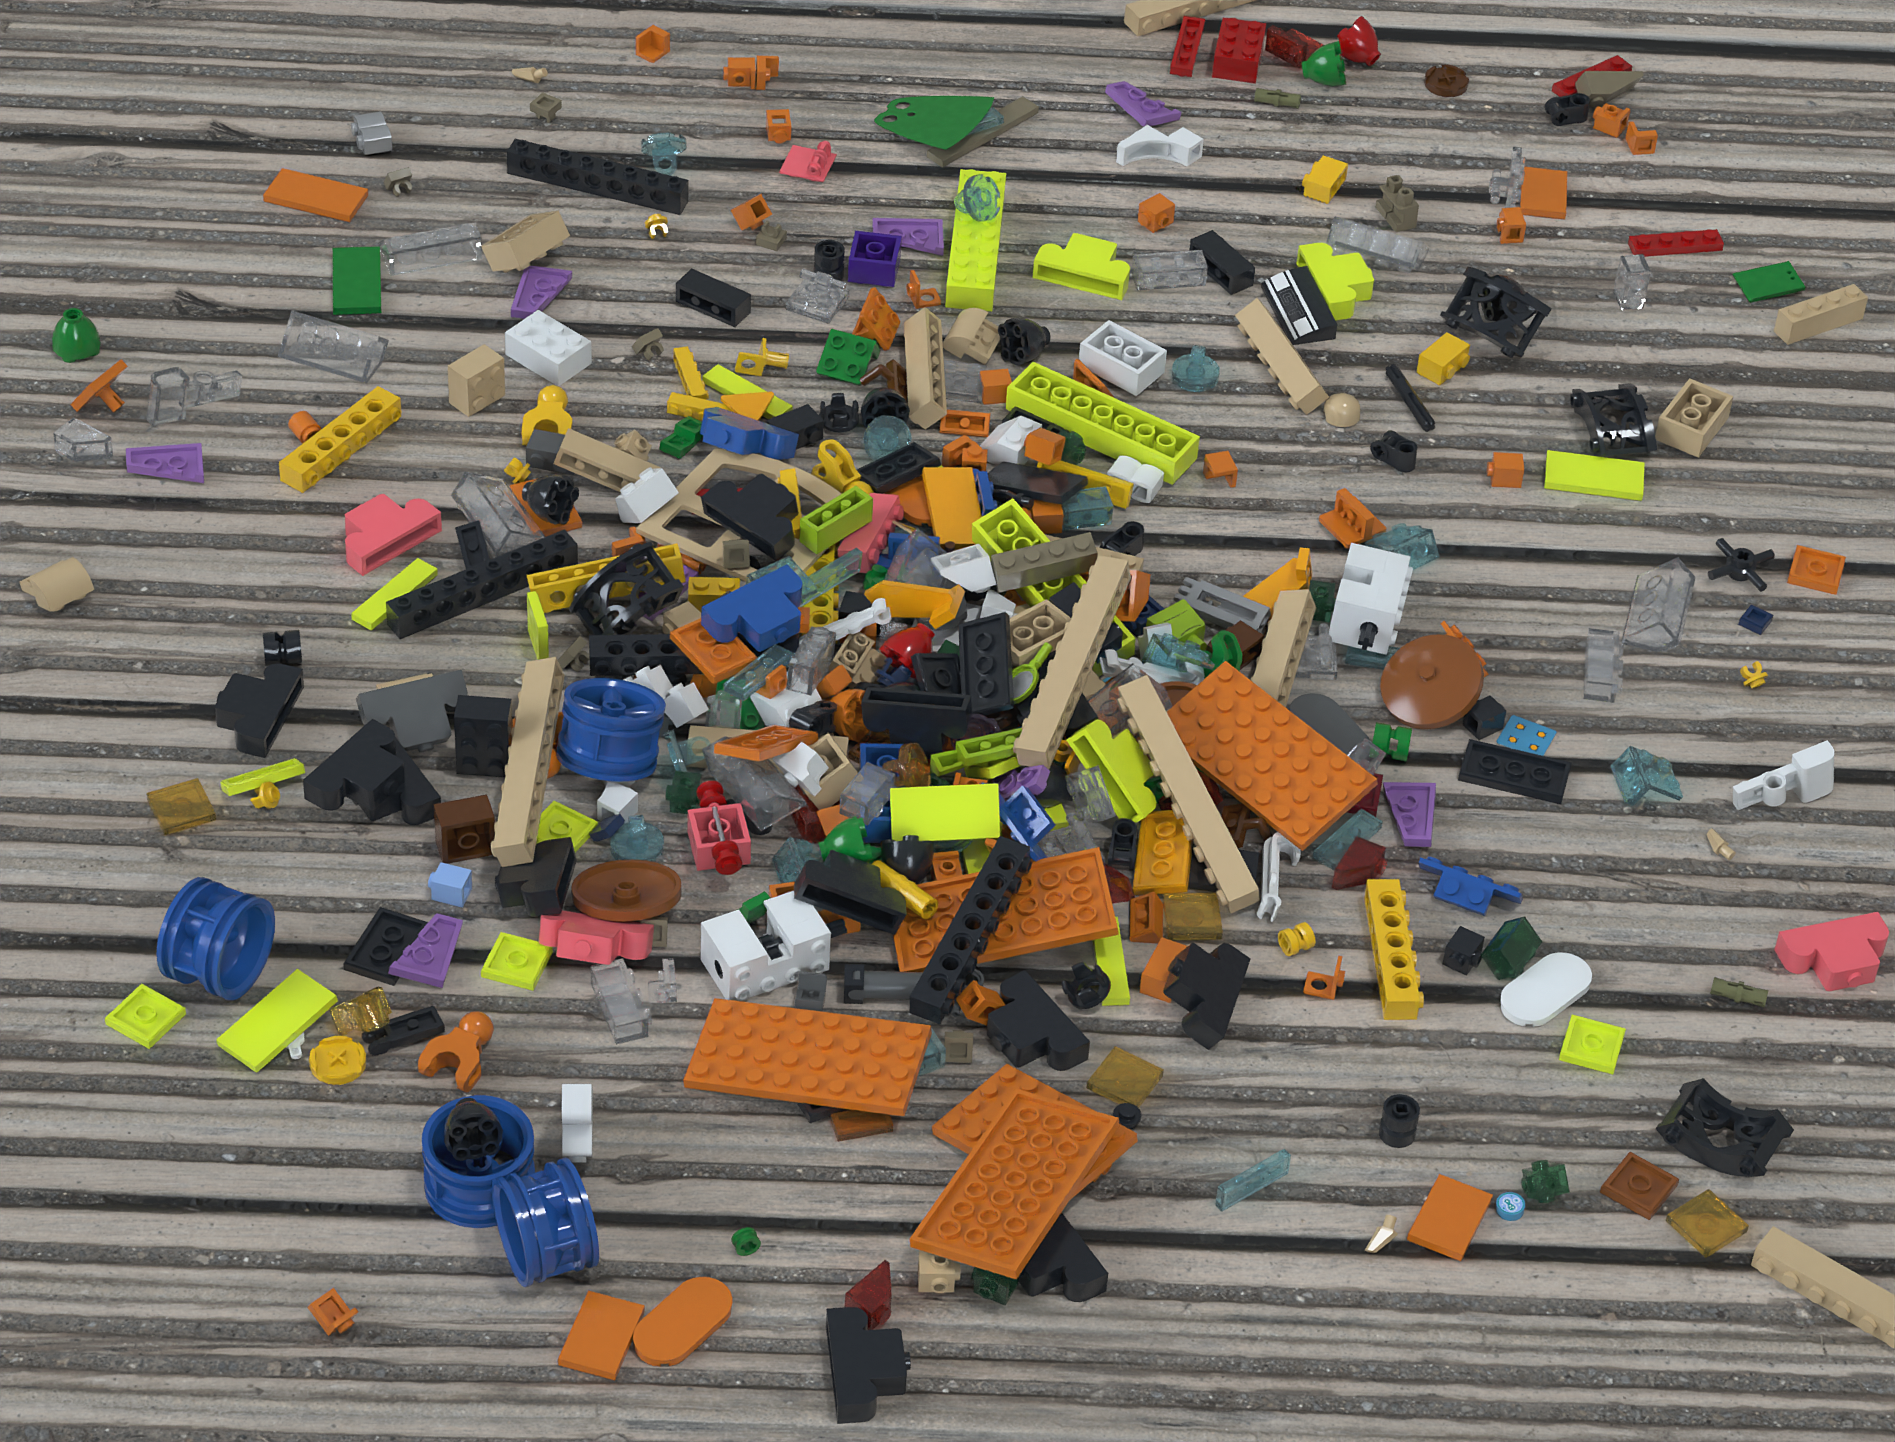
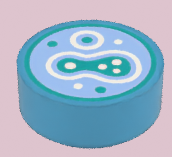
(1510, 1206)

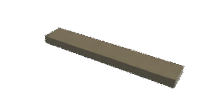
(1013, 115)

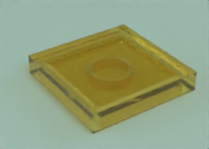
(181, 806)
(1192, 916)
(1125, 1078)
(1707, 1223)

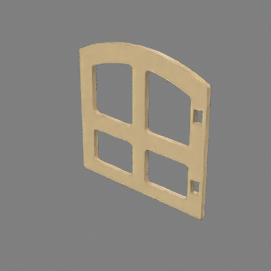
(688, 500)

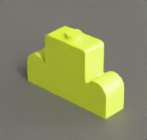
(1084, 265)
(1339, 277)
(1121, 766)

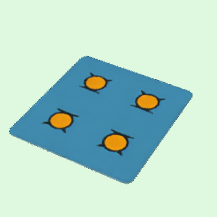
(1526, 736)

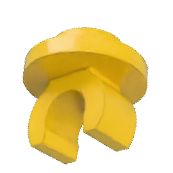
(655, 222)
(517, 470)
(1753, 679)
(268, 796)

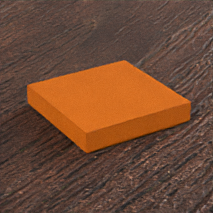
(1816, 569)

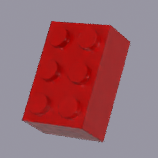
(1239, 50)

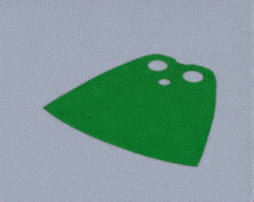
(937, 119)

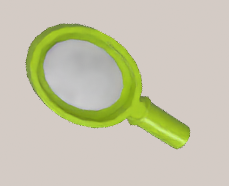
(1026, 675)

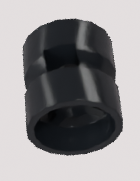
(829, 258)
(282, 647)
(1399, 1121)

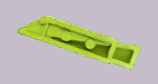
(975, 751)

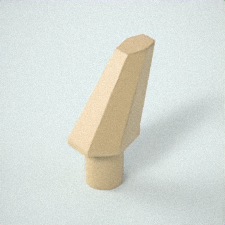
(530, 74)
(1720, 845)
(1383, 1234)

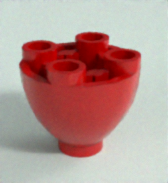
(1359, 42)
(907, 643)

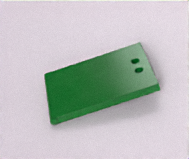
(1769, 281)

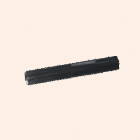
(1410, 397)

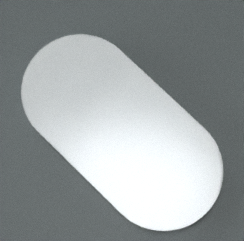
(1545, 989)

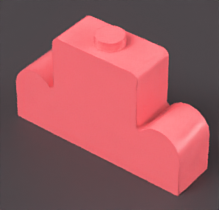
(384, 530)
(595, 939)
(1839, 951)

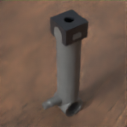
(888, 985)

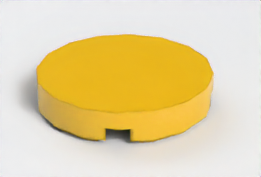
(337, 1060)

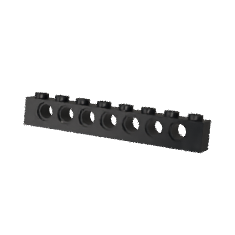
(597, 176)
(478, 584)
(630, 653)
(970, 930)

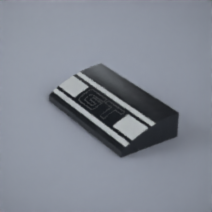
(1300, 306)

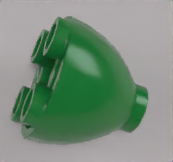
(1326, 66)
(75, 336)
(848, 840)

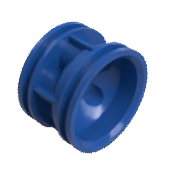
(216, 938)
(545, 1222)

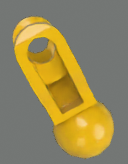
(548, 414)
(839, 470)

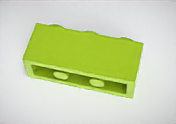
(836, 519)

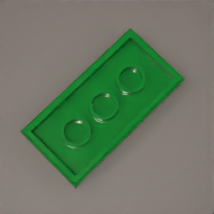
(356, 280)

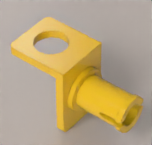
(761, 360)

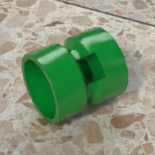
(1383, 735)

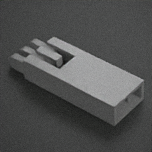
(1232, 607)

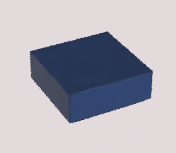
(1755, 619)
(607, 827)

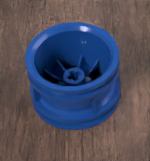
(610, 729)
(467, 1195)

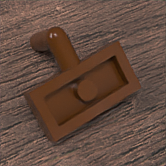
(893, 373)
(1238, 822)

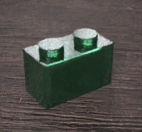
(1511, 948)

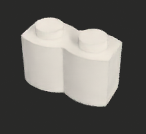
(1146, 478)

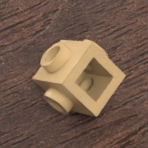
(633, 444)
(937, 1273)

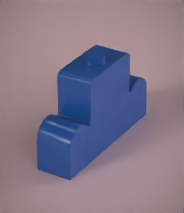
(746, 435)
(760, 611)

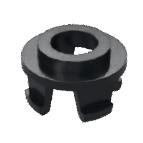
(844, 416)
(1080, 991)

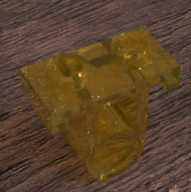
(362, 1012)

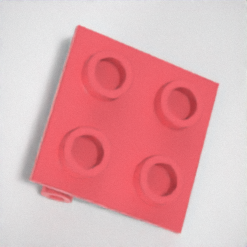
(808, 162)

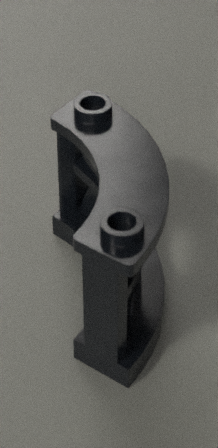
(1475, 285)
(1590, 405)
(598, 588)
(1750, 1127)

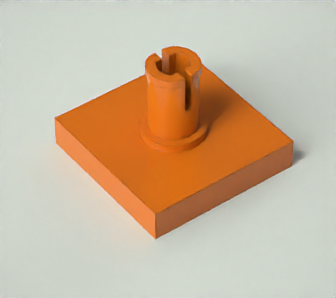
(101, 388)

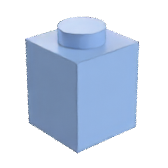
(450, 884)

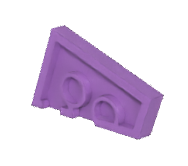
(1139, 106)
(1413, 810)

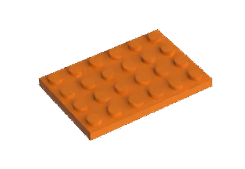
(973, 1115)

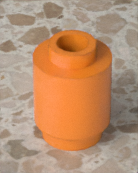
(303, 425)

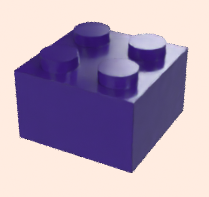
(874, 258)

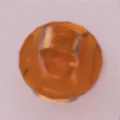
(909, 767)

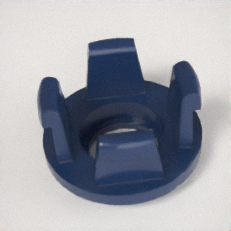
(895, 675)

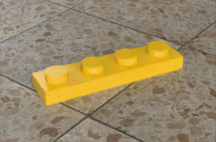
(1119, 490)

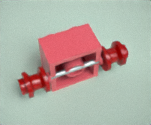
(718, 832)

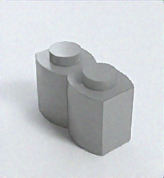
(371, 133)

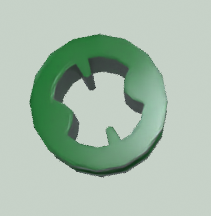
(746, 1241)

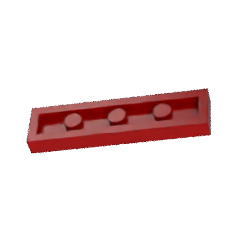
(1187, 46)
(1567, 86)
(1676, 243)

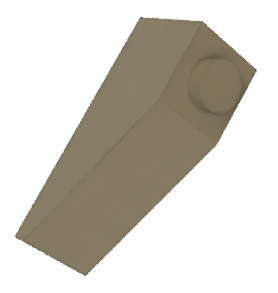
(1606, 85)

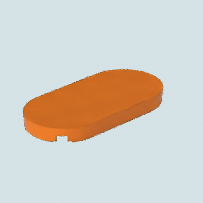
(914, 501)
(682, 1321)

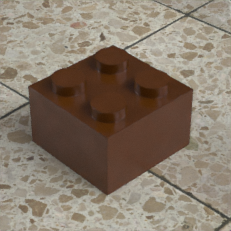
(464, 829)

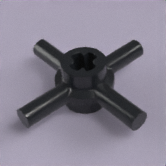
(1741, 564)

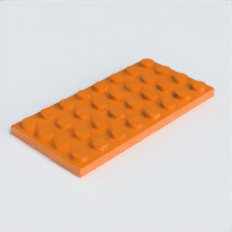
(1267, 756)
(1057, 906)
(808, 1057)
(1014, 1183)

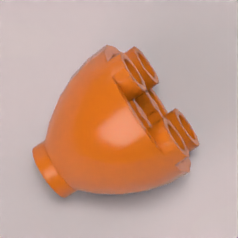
(849, 714)

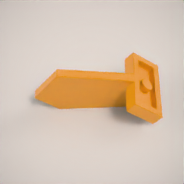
(1291, 576)
(918, 601)

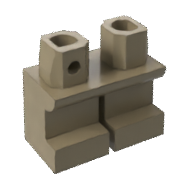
(1398, 204)

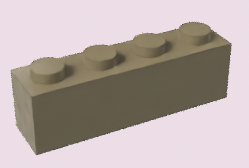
(1044, 562)

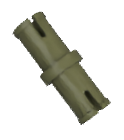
(1277, 98)
(1739, 992)

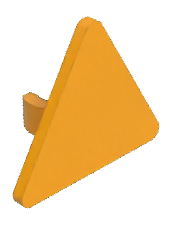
(748, 404)
(1068, 755)

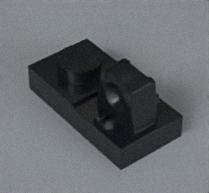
(472, 544)

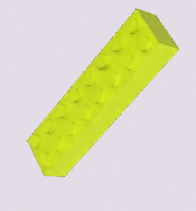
(974, 252)
(1104, 421)
(1012, 529)

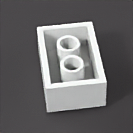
(548, 348)
(1122, 357)

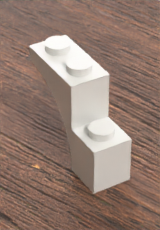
(1149, 143)
(681, 702)
(617, 800)

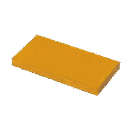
(952, 503)
(1162, 855)

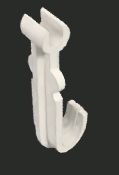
(858, 620)
(1113, 666)
(1270, 872)

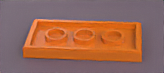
(315, 195)
(765, 742)

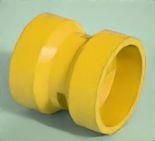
(1295, 939)

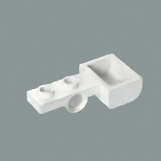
(1808, 775)

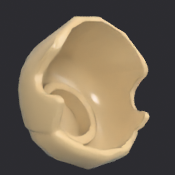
(1342, 410)

